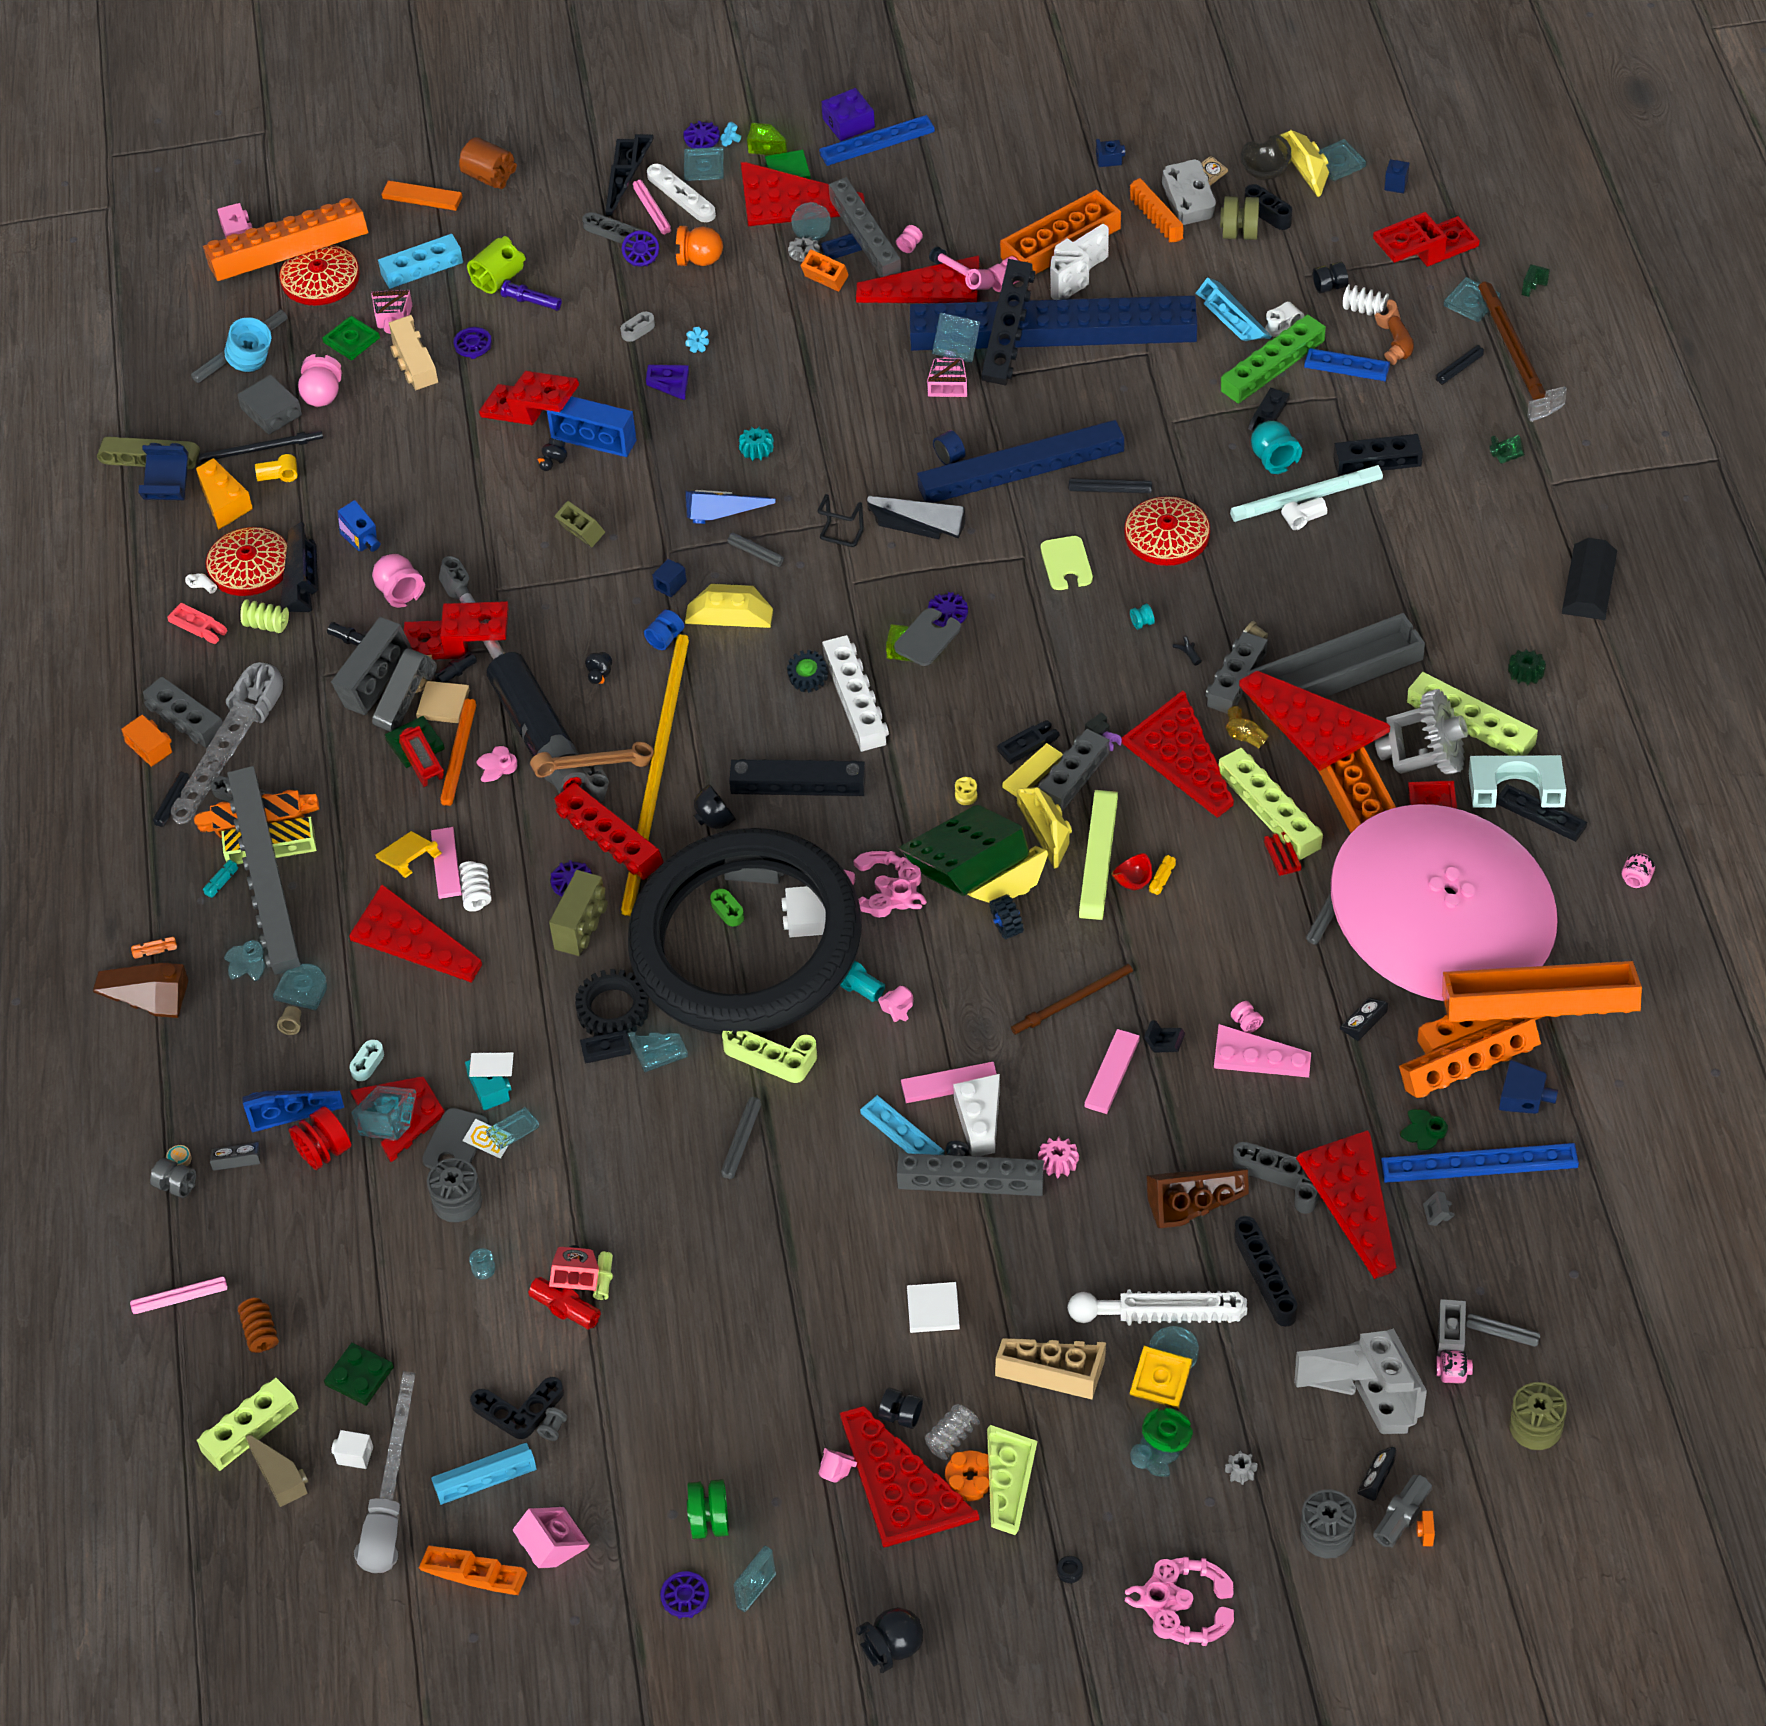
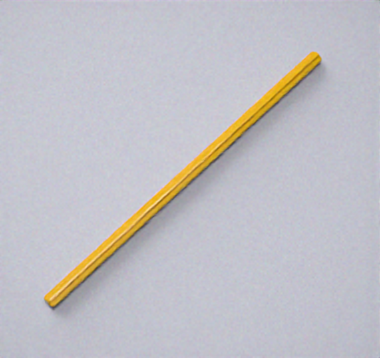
(657, 762)

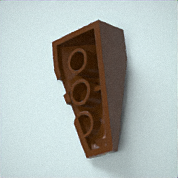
(150, 987)
(1186, 1195)

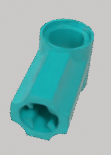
(863, 983)

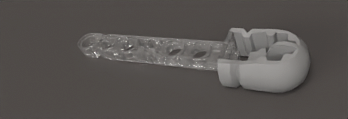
(258, 682)
(379, 1532)

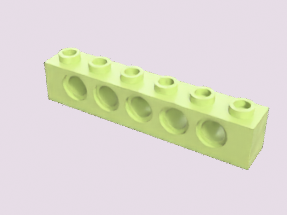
(1481, 719)
(1270, 803)

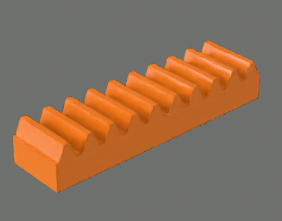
(1156, 211)

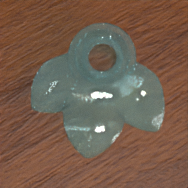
(243, 962)
(1154, 1459)

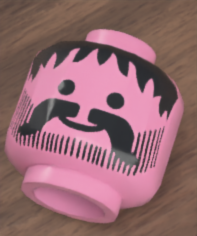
(1638, 870)
(1453, 1366)

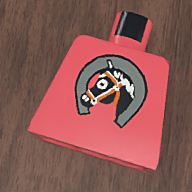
(574, 1268)

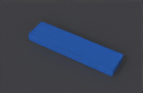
(1347, 364)

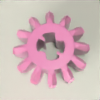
(1059, 1157)

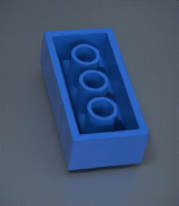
(594, 426)

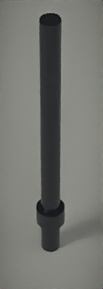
(301, 438)

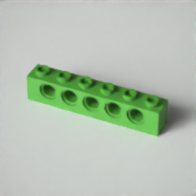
(1272, 358)

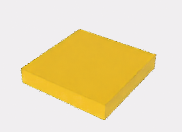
(1161, 1377)

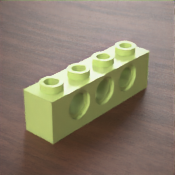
(262, 1421)

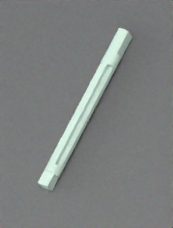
(1306, 493)

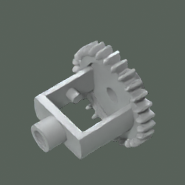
(1444, 732)

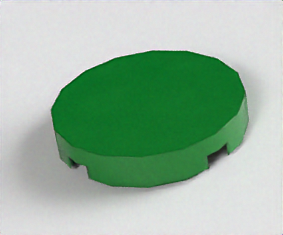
(1167, 1430)

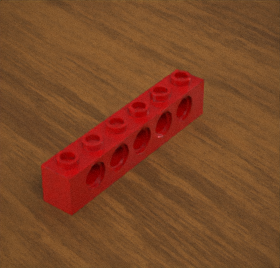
(608, 831)

